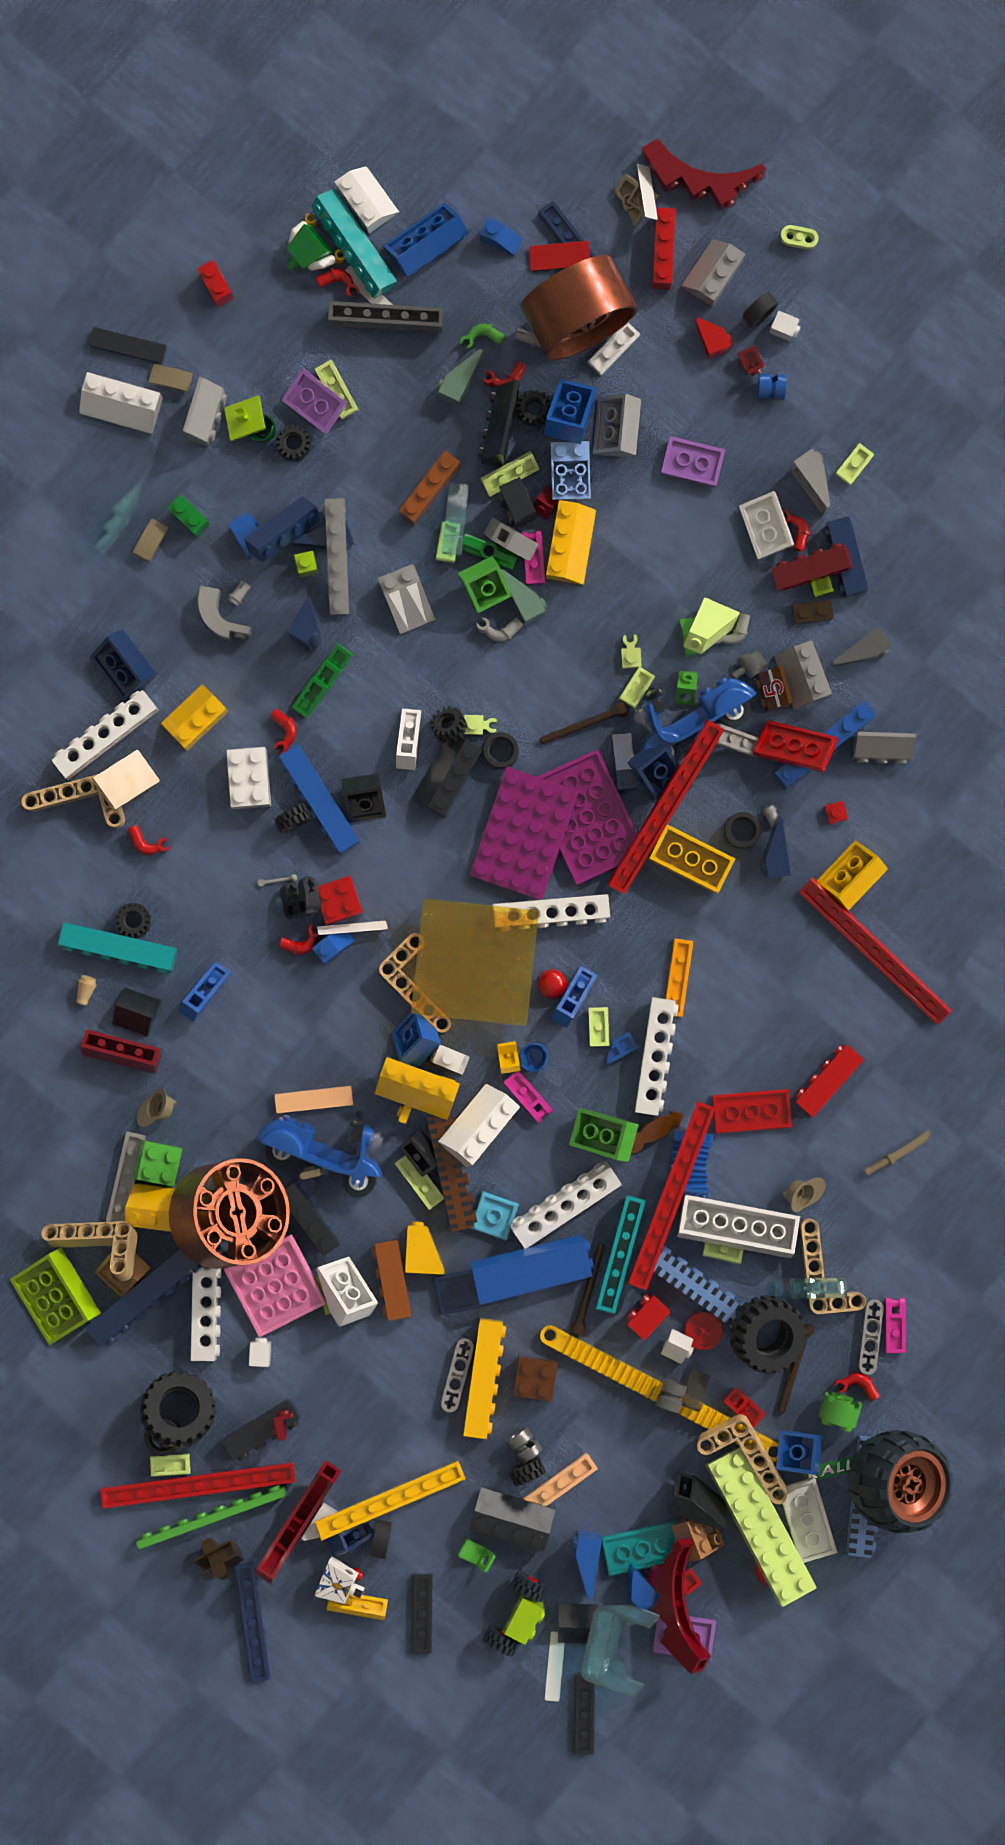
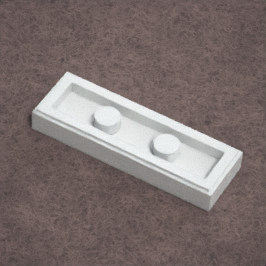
(613, 349)

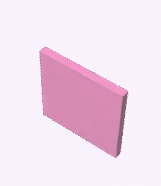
(276, 1288)

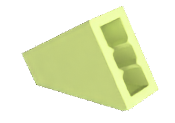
(710, 625)

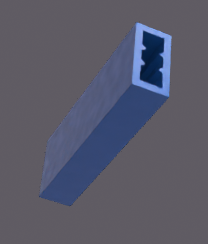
(531, 1269)

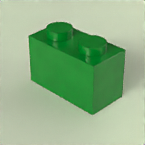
(188, 516)

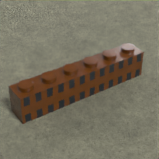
(452, 1178)

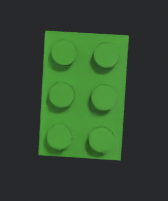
(603, 1134)

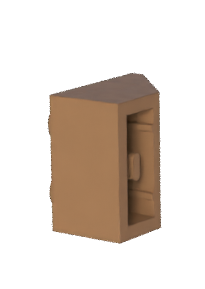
(705, 1538)

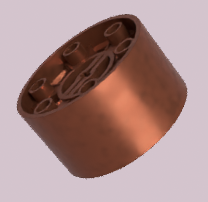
(579, 307)
(229, 1213)

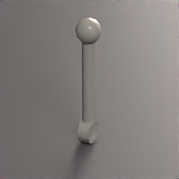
(261, 882)

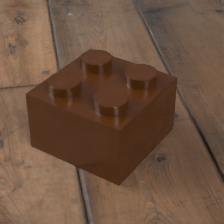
(535, 1378)

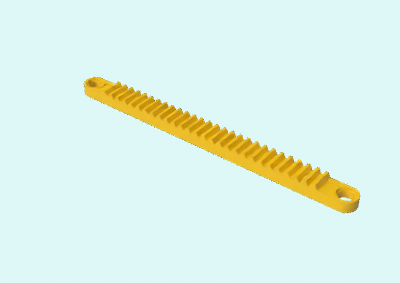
(637, 1380)

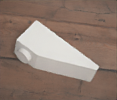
(408, 739)

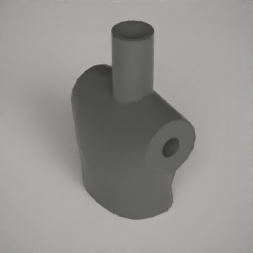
(750, 665)

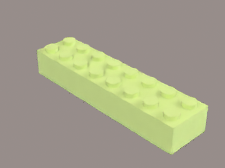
(760, 1526)

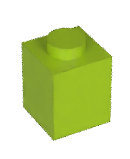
(306, 564)

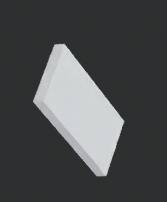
(808, 1520)

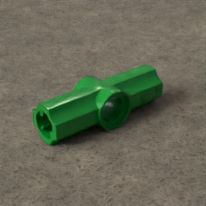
(477, 546)

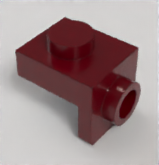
(751, 360)
(544, 503)
(279, 1428)

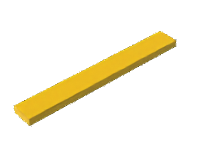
(389, 1500)

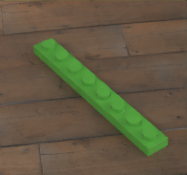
(204, 1519)

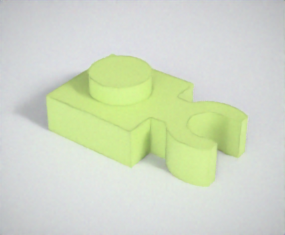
(630, 655)
(476, 725)

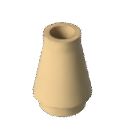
(85, 989)

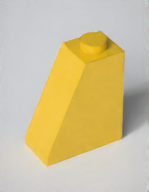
(421, 1251)

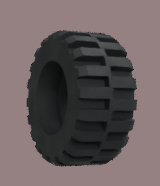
(752, 1318)
(190, 1386)

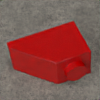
(713, 338)

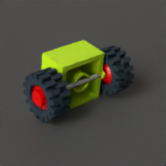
(525, 1615)

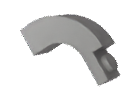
(208, 606)

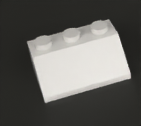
(365, 198)

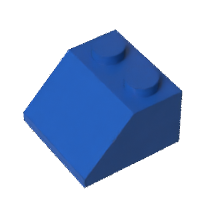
(415, 1039)
(799, 1452)

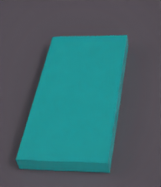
(638, 1547)

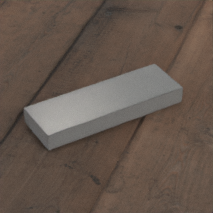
(737, 741)

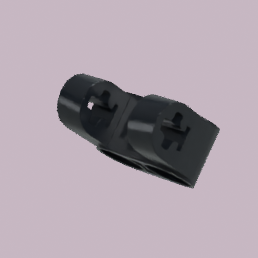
(302, 899)

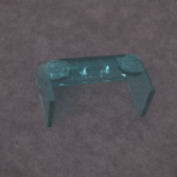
(599, 1658)

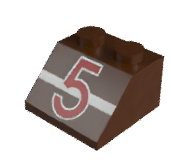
(773, 690)

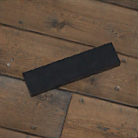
(127, 345)
(422, 1613)
(584, 1716)

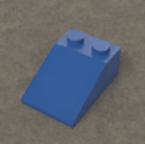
(587, 1552)

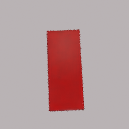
(558, 255)

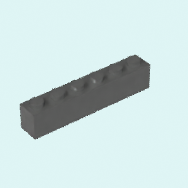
(386, 317)

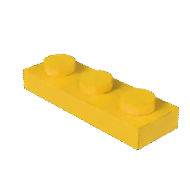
(365, 1606)

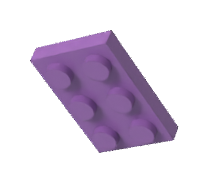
(314, 401)
(693, 461)
(703, 1628)

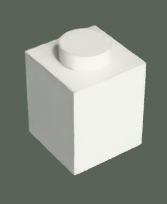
(785, 326)
(677, 1346)
(260, 1352)

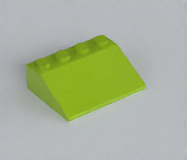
(55, 1296)

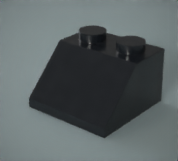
(363, 797)

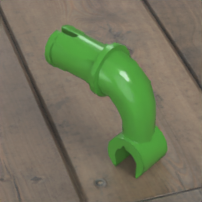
(485, 330)

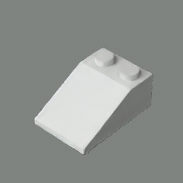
(346, 1291)

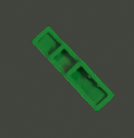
(322, 680)

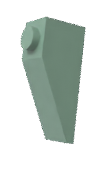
(458, 380)
(525, 599)

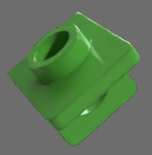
(686, 684)
(476, 1554)

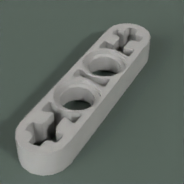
(870, 1336)
(455, 1374)

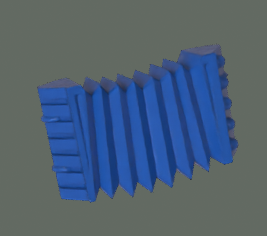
(696, 1182)

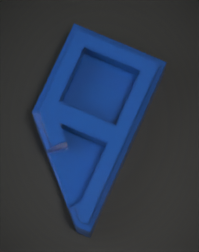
(620, 1047)

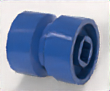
(771, 386)

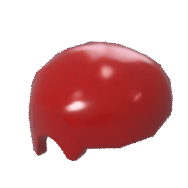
(552, 983)

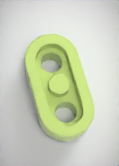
(799, 235)

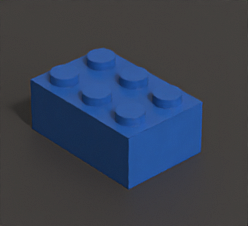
(570, 411)

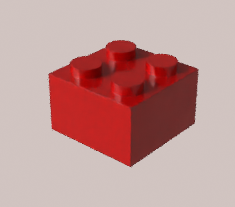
(339, 900)
(647, 1315)

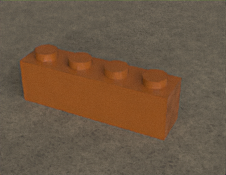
(429, 488)
(392, 1279)

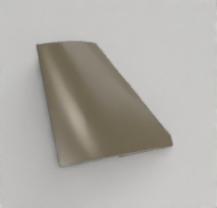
(631, 197)

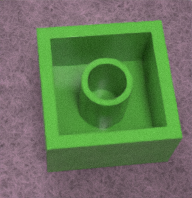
(484, 584)
(157, 1163)

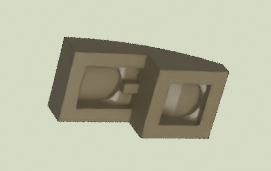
(170, 377)
(150, 540)

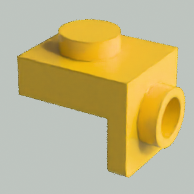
(508, 1057)

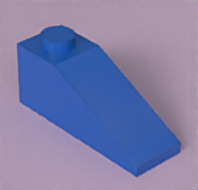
(203, 992)
(573, 996)

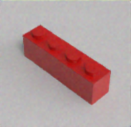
(663, 248)
(829, 1080)

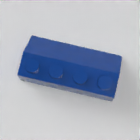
(426, 239)

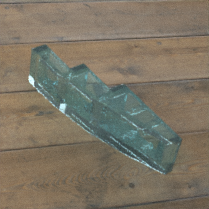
(124, 510)
(455, 519)
(810, 1287)

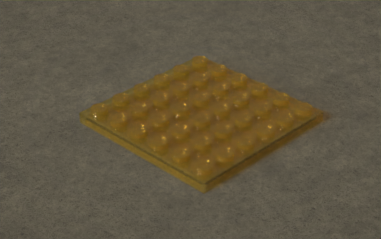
(474, 962)

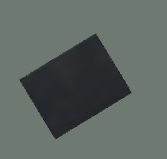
(135, 1011)
(575, 1622)

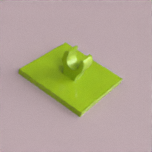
(244, 418)

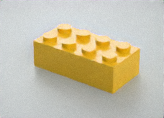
(692, 859)

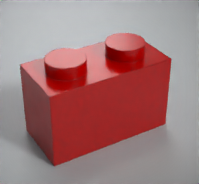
(215, 283)

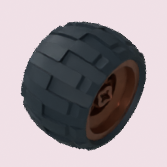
(900, 1481)

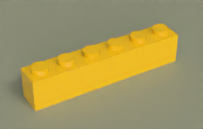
(483, 1378)

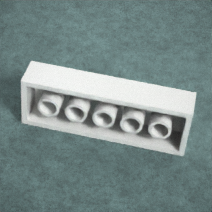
(738, 1226)

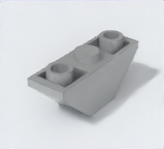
(510, 539)

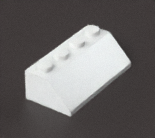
(120, 403)
(478, 1124)

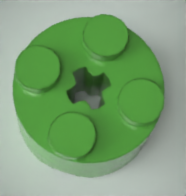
(840, 1411)

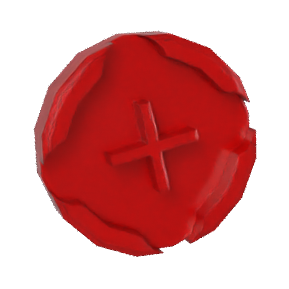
(704, 1330)

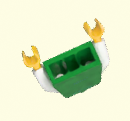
(309, 248)

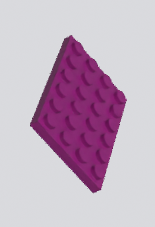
(599, 822)
(524, 833)

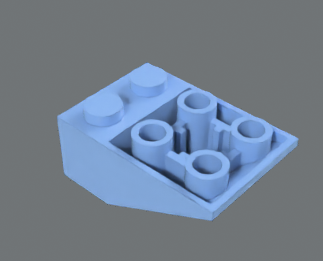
(570, 470)

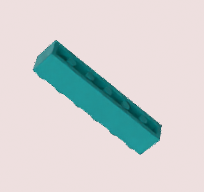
(353, 243)
(117, 946)
(620, 1254)

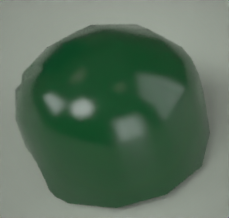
(266, 434)

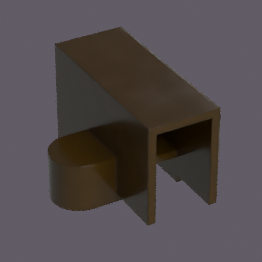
(218, 1559)

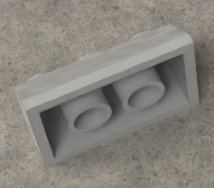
(713, 271)
(204, 412)
(617, 426)
(804, 674)
(883, 747)

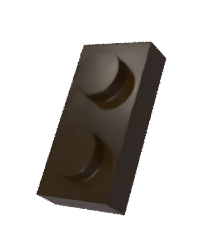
(812, 612)

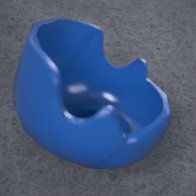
(534, 1057)

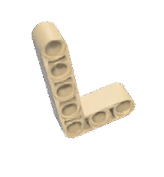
(78, 793)
(397, 973)
(97, 1238)
(816, 1255)
(750, 1452)

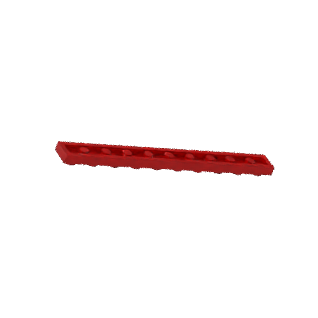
(666, 806)
(875, 951)
(671, 1195)
(198, 1485)

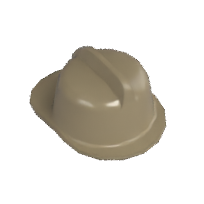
(156, 1107)
(804, 1193)

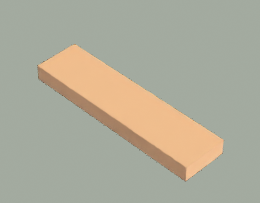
(314, 1099)
(563, 1481)

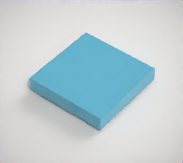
(495, 1215)

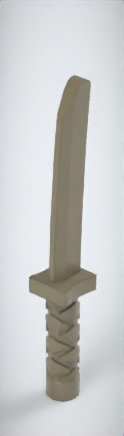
(891, 1158)

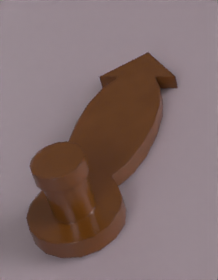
(656, 1129)

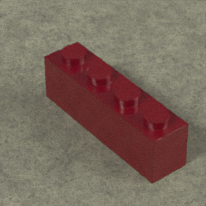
(812, 568)
(120, 1051)

